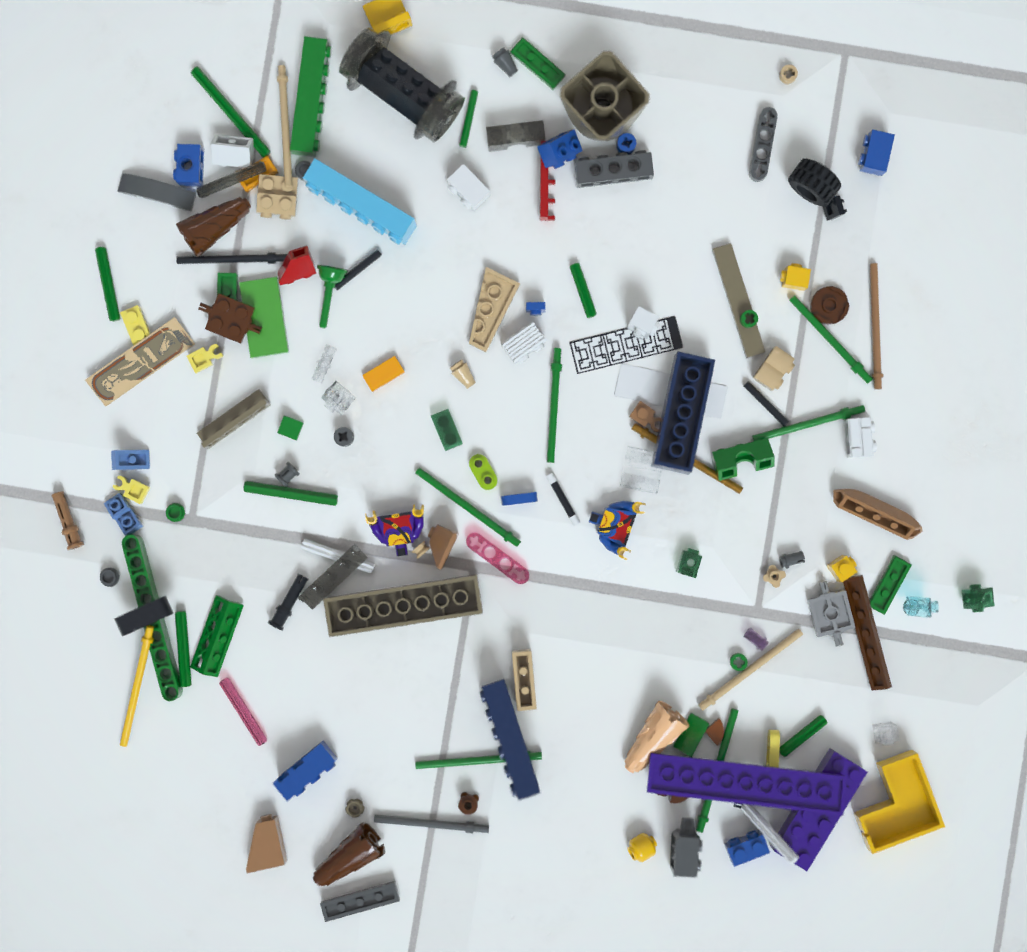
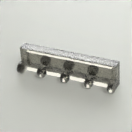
(333, 577)

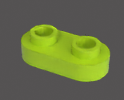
(482, 472)

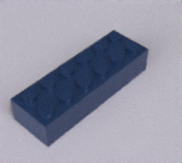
(683, 413)
(511, 740)

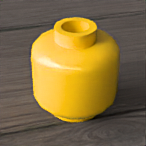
(642, 847)

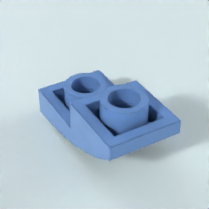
(123, 514)

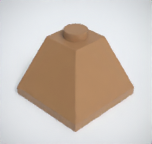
(441, 544)

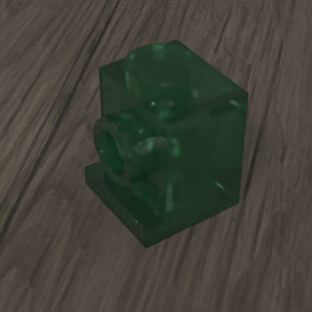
(683, 567)

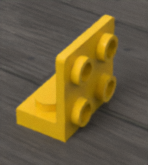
(387, 15)

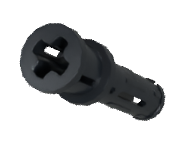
(284, 610)

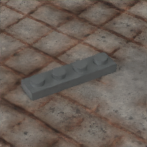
(360, 901)

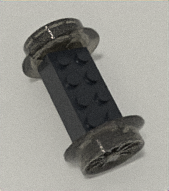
(399, 85)

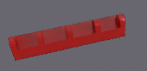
(544, 201)

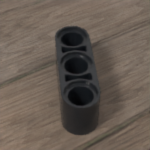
(143, 616)

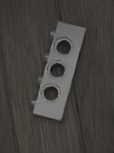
(585, 178)

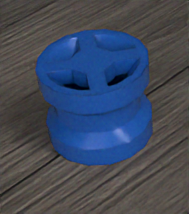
(623, 146)

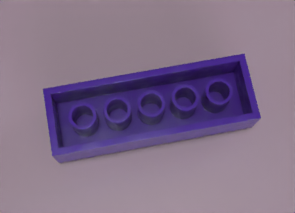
(808, 831)

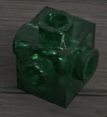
(973, 598)

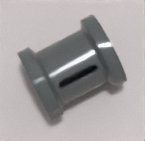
(287, 474)

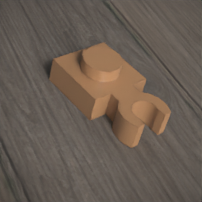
(644, 415)

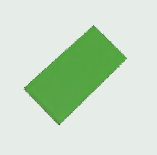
(268, 314)

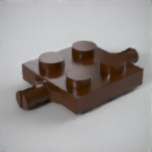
(230, 318)

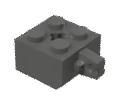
(685, 850)

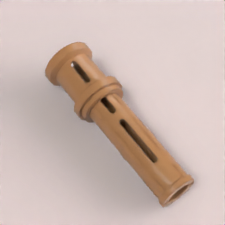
(69, 530)

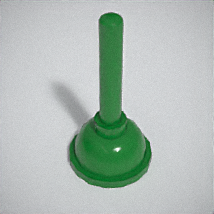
(330, 276)

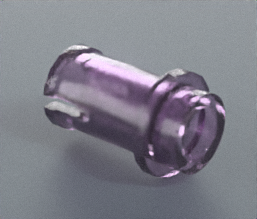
(756, 639)

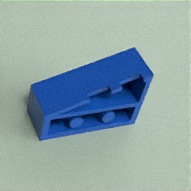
(305, 771)

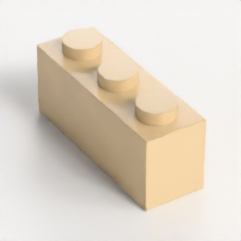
(524, 679)

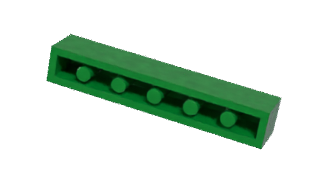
(310, 96)

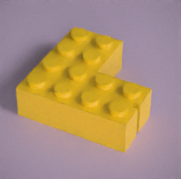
(907, 812)

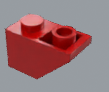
(296, 266)

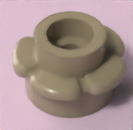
(352, 812)

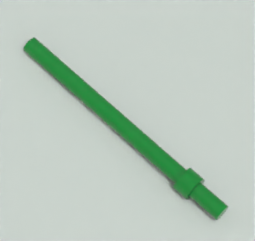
(856, 367)
(556, 368)
(844, 414)

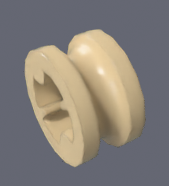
(793, 69)
(421, 549)

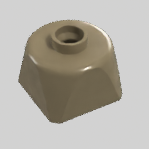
(606, 80)

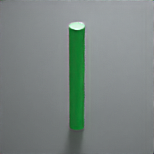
(468, 118)

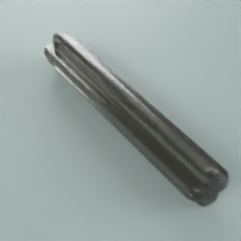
(231, 179)

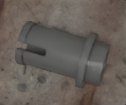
(791, 559)

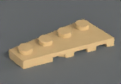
(493, 303)

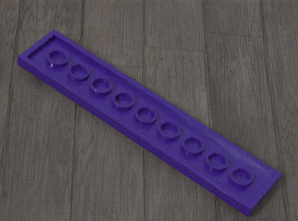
(747, 784)

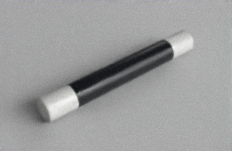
(563, 500)

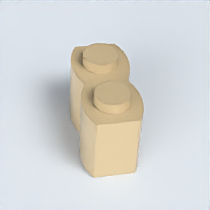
(774, 368)

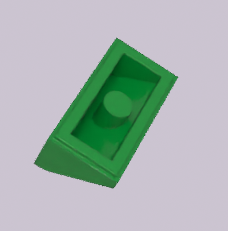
(691, 737)

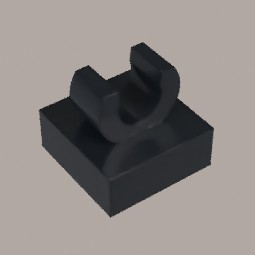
(834, 209)

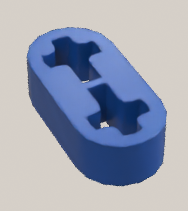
(519, 498)

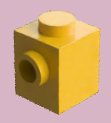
(795, 277)
(842, 568)

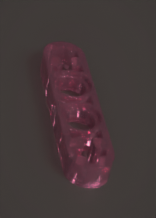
(495, 561)

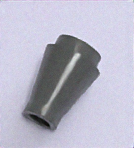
(504, 60)

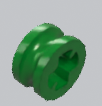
(754, 319)
(742, 657)

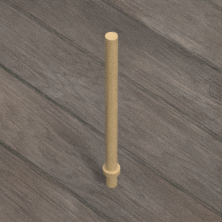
(282, 79)
(749, 670)

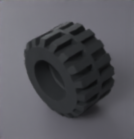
(814, 182)

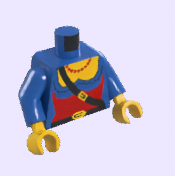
(616, 525)

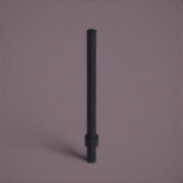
(270, 257)

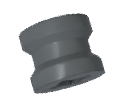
(346, 439)

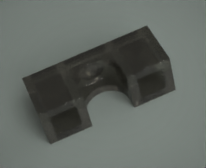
(524, 133)

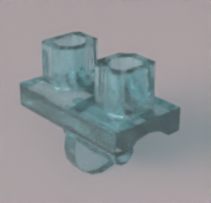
(920, 606)

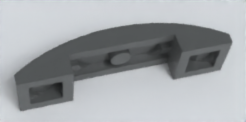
(156, 191)

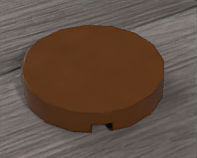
(829, 305)

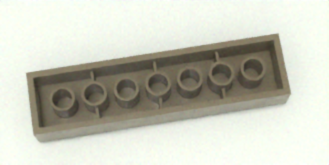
(403, 605)

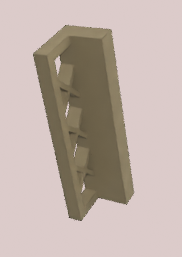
(233, 419)

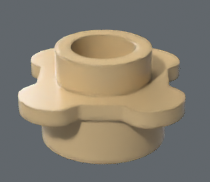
(768, 577)

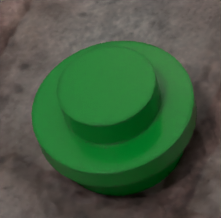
(175, 512)

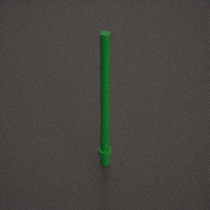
(468, 507)
(469, 761)
(703, 817)

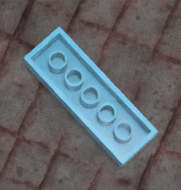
(360, 202)

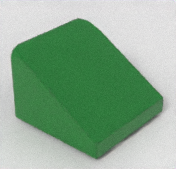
(290, 427)

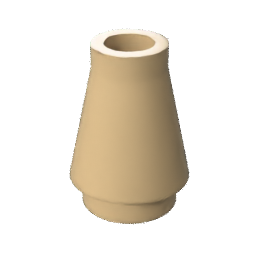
(462, 372)

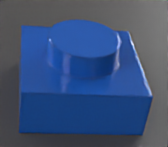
(535, 308)

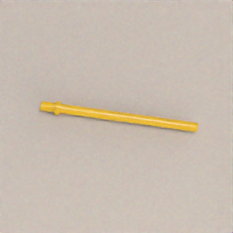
(147, 639)

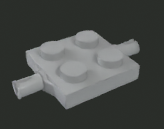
(831, 613)

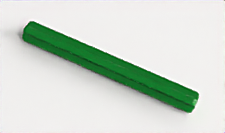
(290, 493)

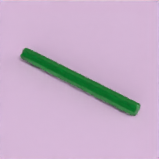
(231, 113)

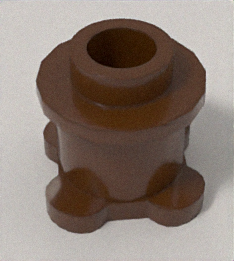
(473, 799)

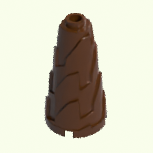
(206, 228)
(352, 854)

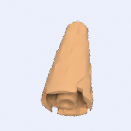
(660, 730)

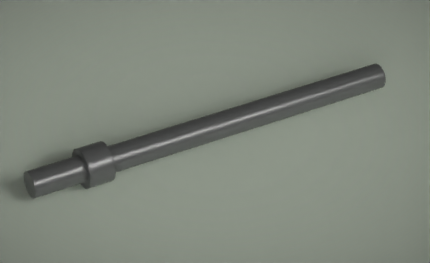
(469, 826)

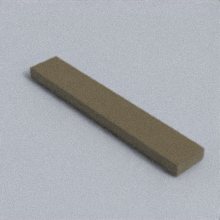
(738, 299)

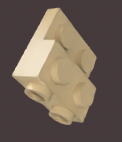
(275, 198)

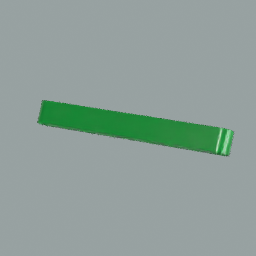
(160, 625)

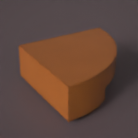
(716, 731)

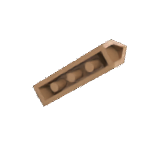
(877, 512)

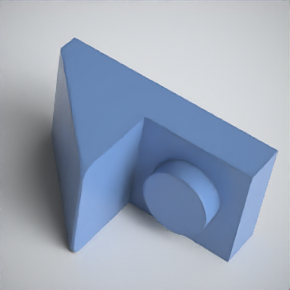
(130, 459)

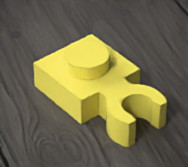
(202, 359)
(134, 490)

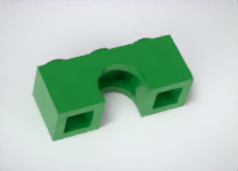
(756, 452)

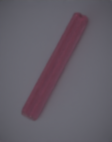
(243, 711)

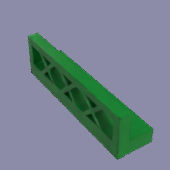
(219, 637)

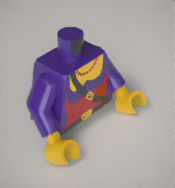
(397, 528)

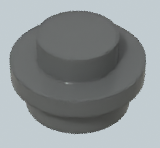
(109, 577)

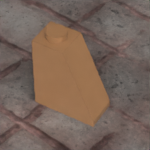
(267, 845)

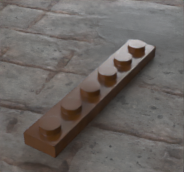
(867, 633)

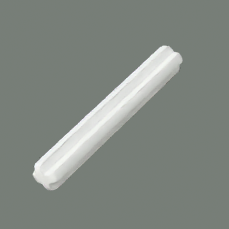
(332, 554)
(769, 833)

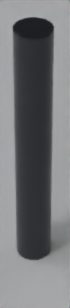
(359, 268)
(766, 404)

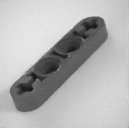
(763, 144)

